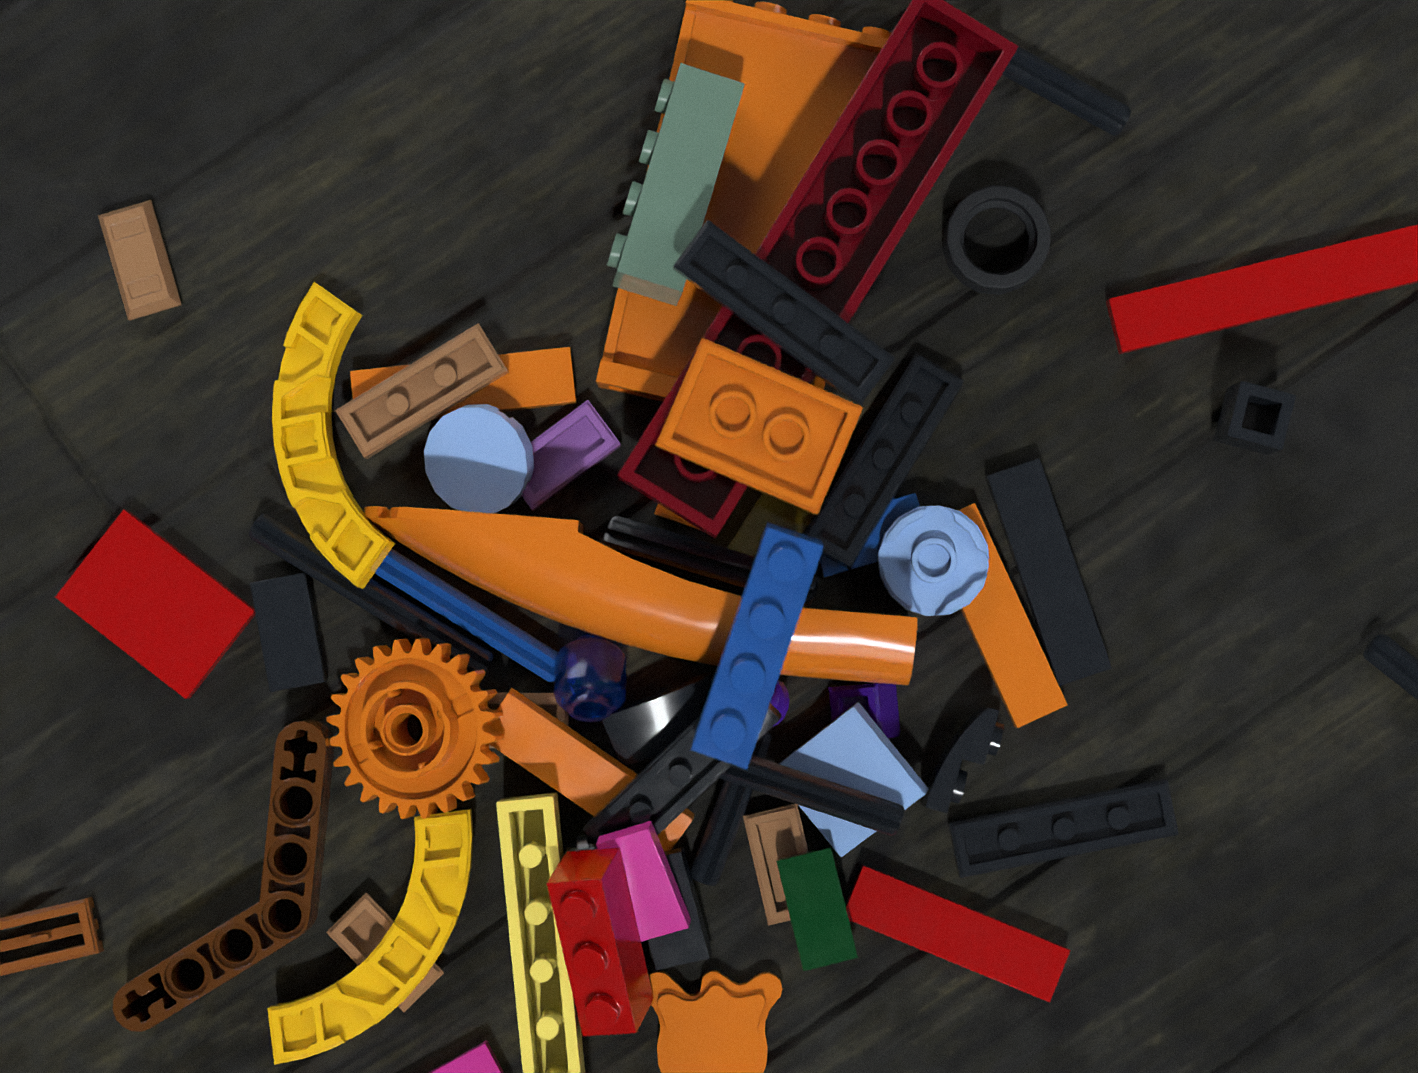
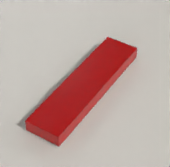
(956, 933)

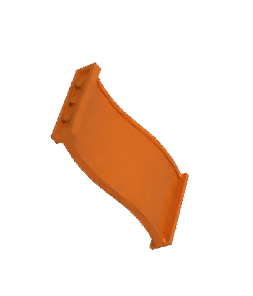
(793, 94)

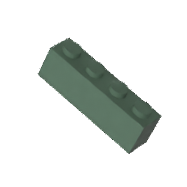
(678, 181)

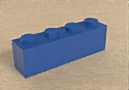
(757, 645)

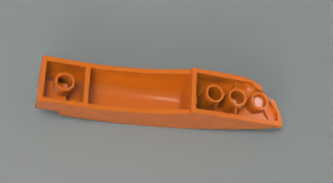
(590, 587)

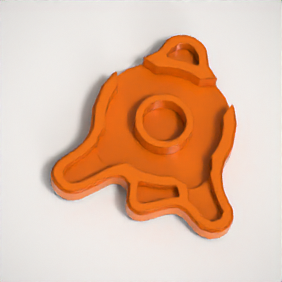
(717, 1026)

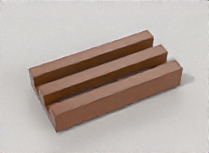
(87, 926)

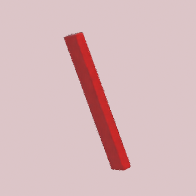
(1265, 290)

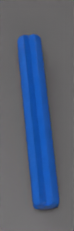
(468, 614)

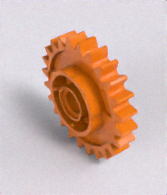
(452, 719)

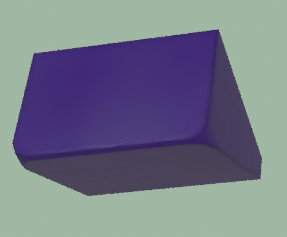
(877, 700)

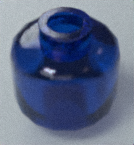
(590, 678)

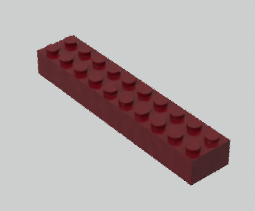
(846, 214)

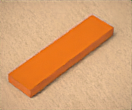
(533, 381)
(1010, 642)
(567, 760)

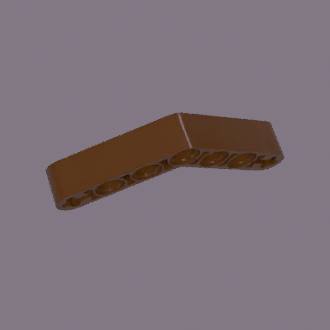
(277, 883)

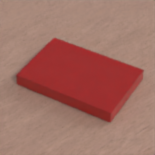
(156, 604)

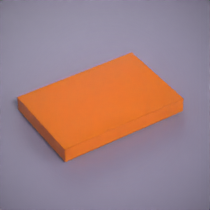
(759, 426)

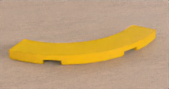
(306, 442)
(400, 959)

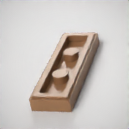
(422, 391)

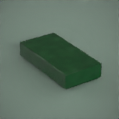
(816, 908)

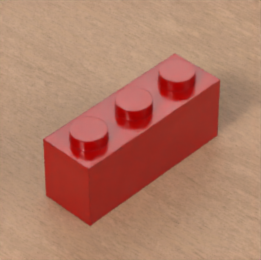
(600, 941)

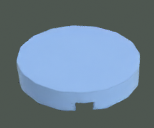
(478, 459)
(933, 560)

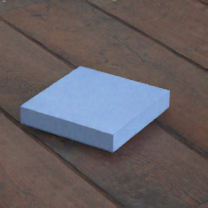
(859, 757)

